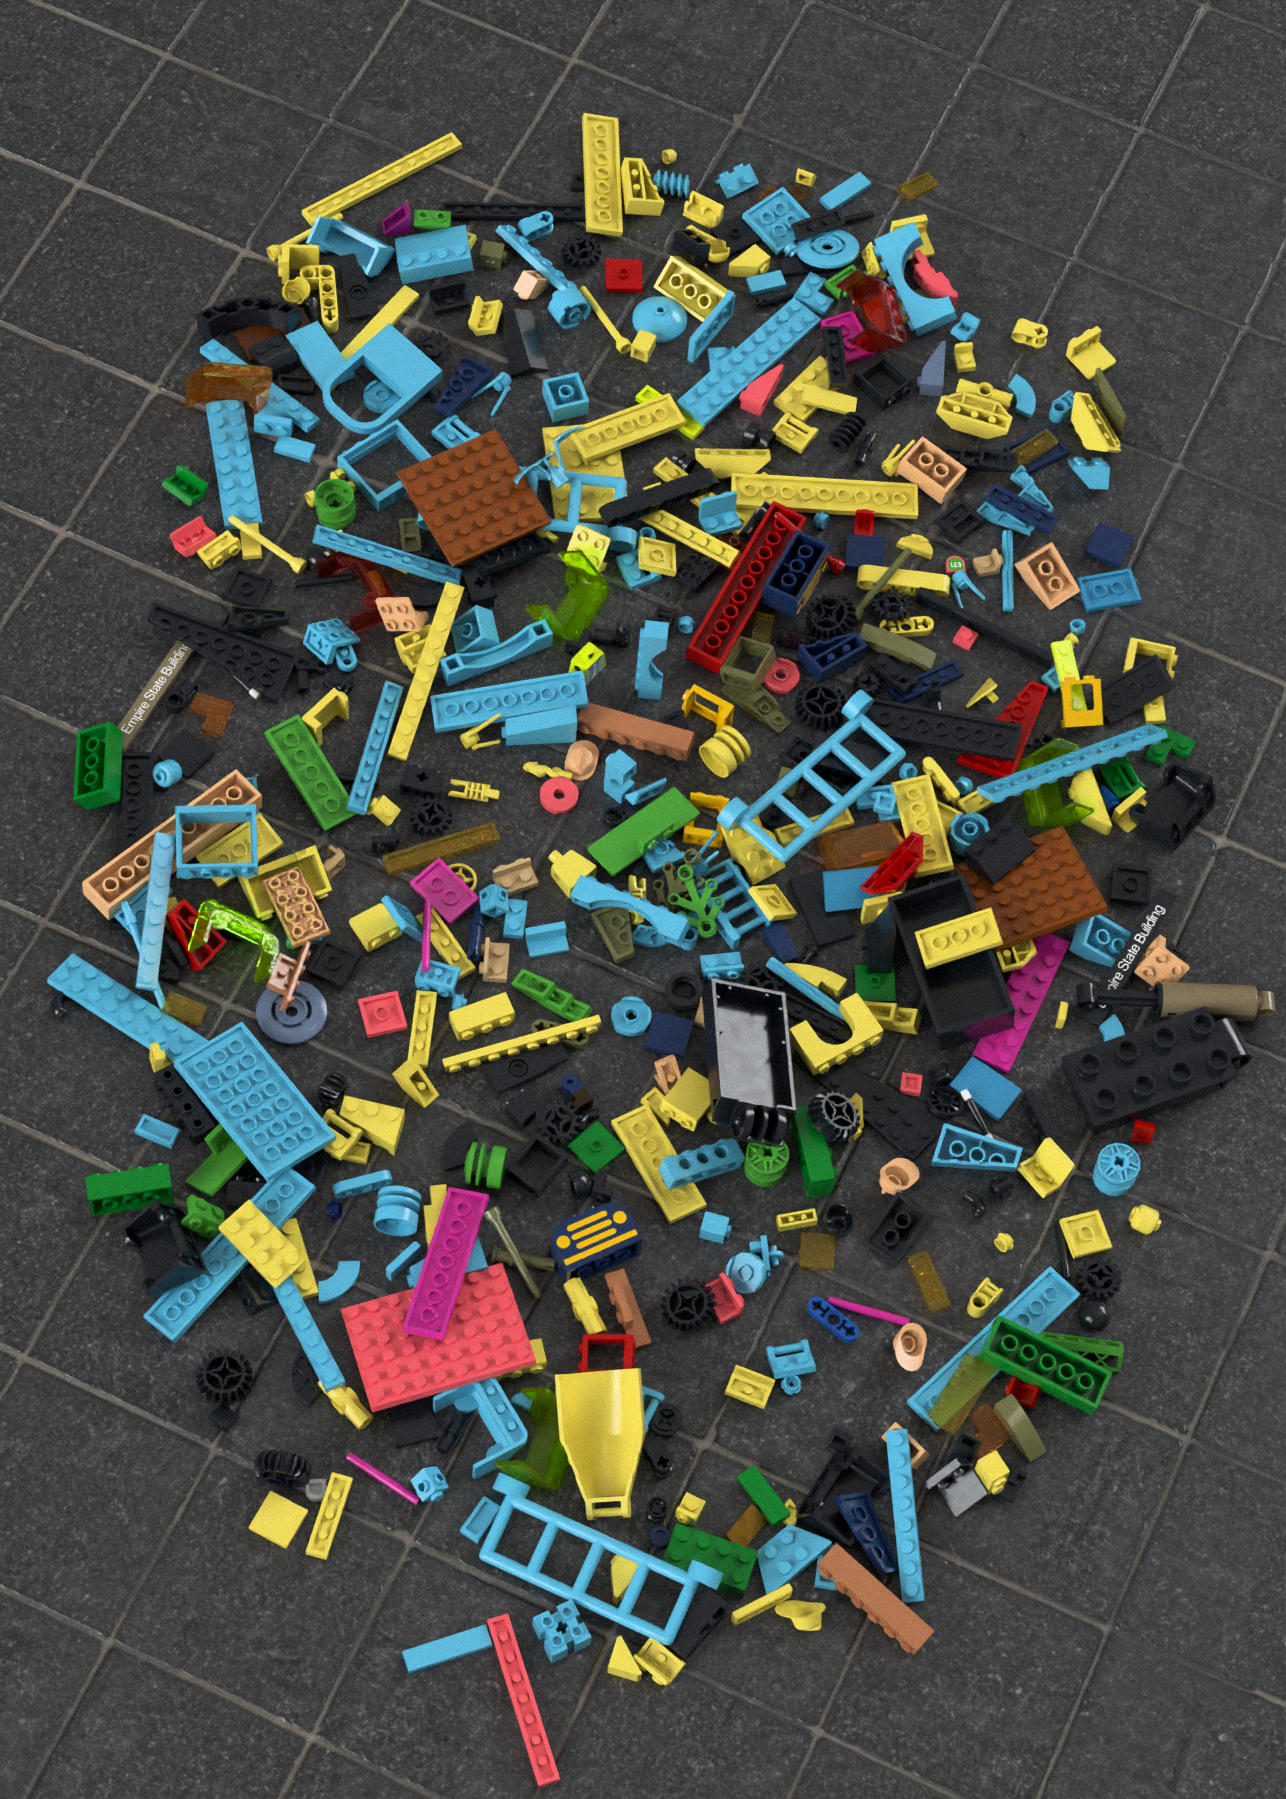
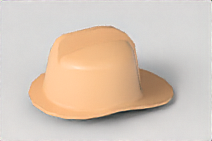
(582, 759)
(898, 1176)
(910, 1346)

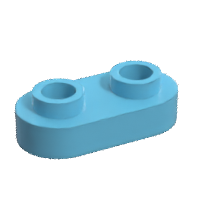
(346, 655)

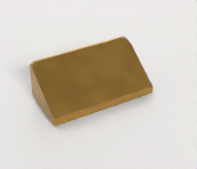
(747, 1527)

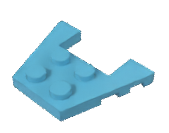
(1030, 493)

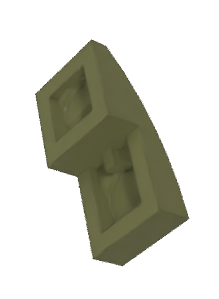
(409, 535)

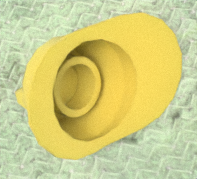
(803, 1614)

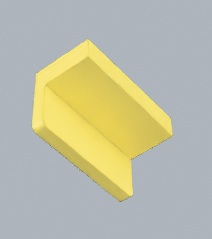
(1121, 813)

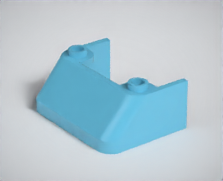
(345, 239)
(497, 1415)

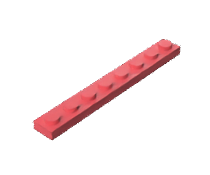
(523, 1700)

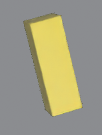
(796, 1220)

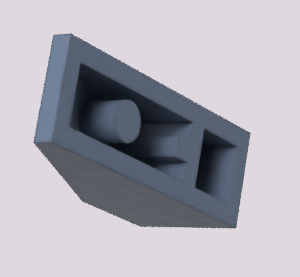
(933, 373)

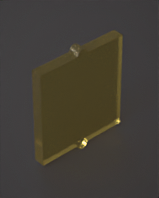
(817, 1251)

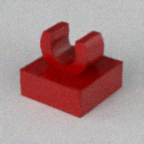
(1143, 1132)

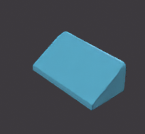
(646, 792)

